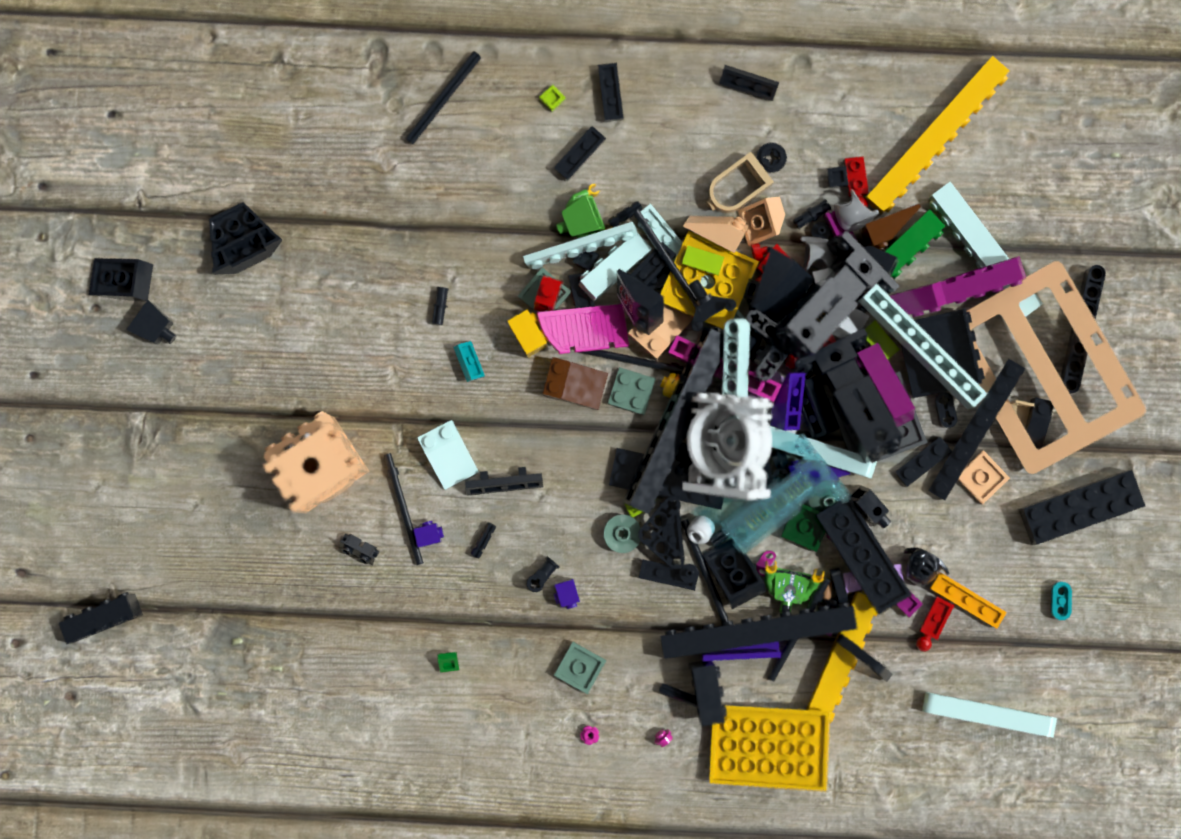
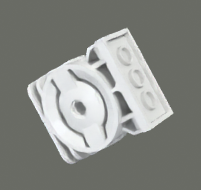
(752, 448)

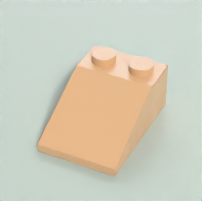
(719, 229)
(664, 335)

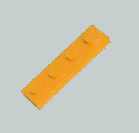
(968, 600)

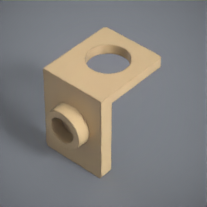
(1022, 410)

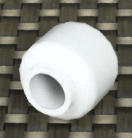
(700, 530)

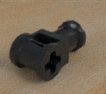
(542, 574)

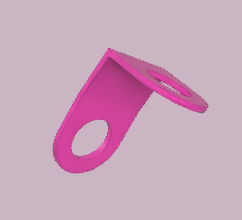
(761, 563)

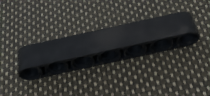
(1092, 304)

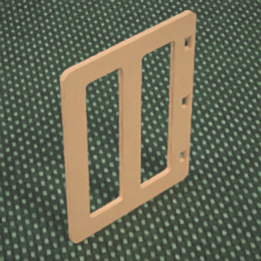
(1079, 431)

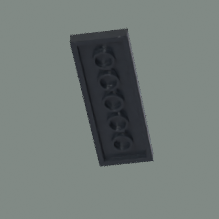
(627, 463)
(863, 555)

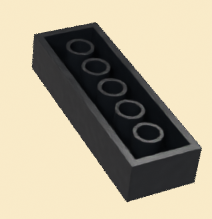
(1082, 507)

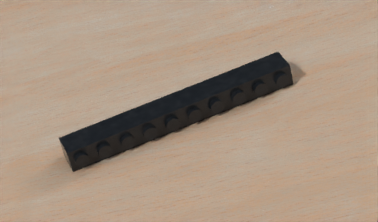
(675, 421)
(758, 632)

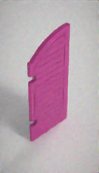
(585, 328)

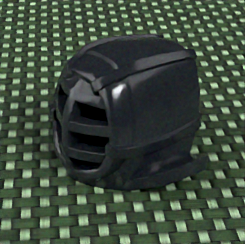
(923, 566)

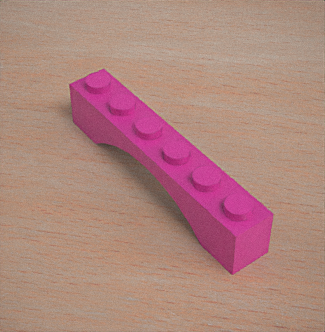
(682, 349)

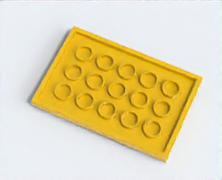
(771, 748)

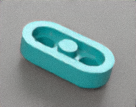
(1063, 600)

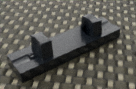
(504, 484)

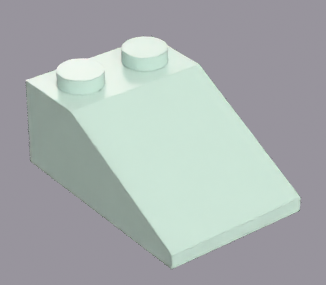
(448, 454)

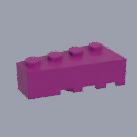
(984, 279)
(876, 365)

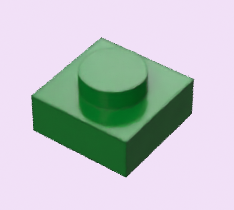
(448, 662)

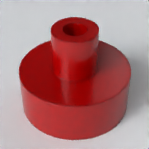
(758, 251)

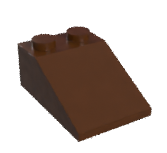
(884, 229)
(575, 383)

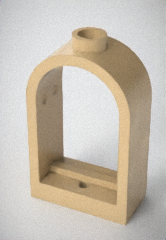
(757, 171)

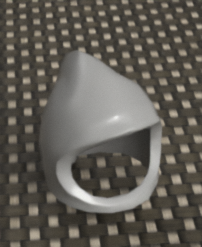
(853, 214)
(817, 253)

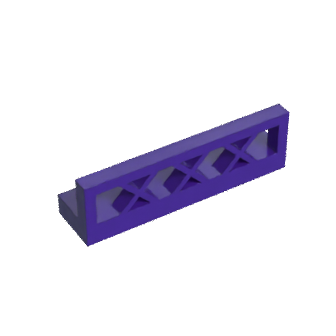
(766, 650)

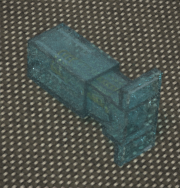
(765, 515)

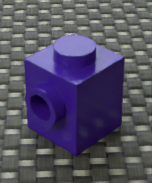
(428, 534)
(567, 594)

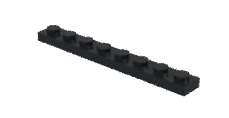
(977, 429)

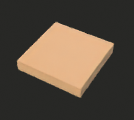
(983, 477)

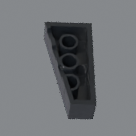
(100, 618)

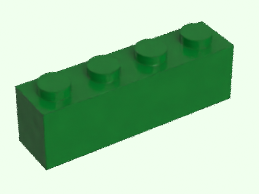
(915, 240)

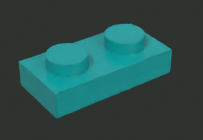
(469, 361)

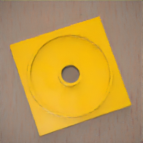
(729, 284)

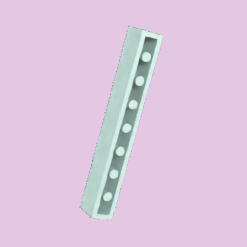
(973, 234)
(922, 347)

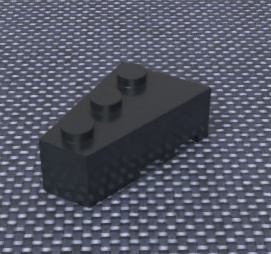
(708, 692)

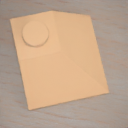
(763, 218)

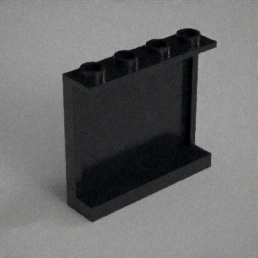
(954, 336)

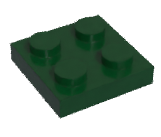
(805, 529)

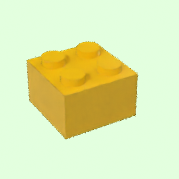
(527, 333)

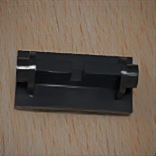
(364, 553)

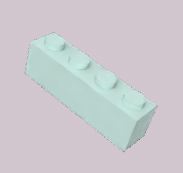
(605, 271)

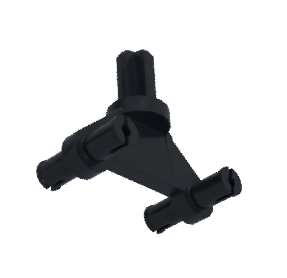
(707, 305)

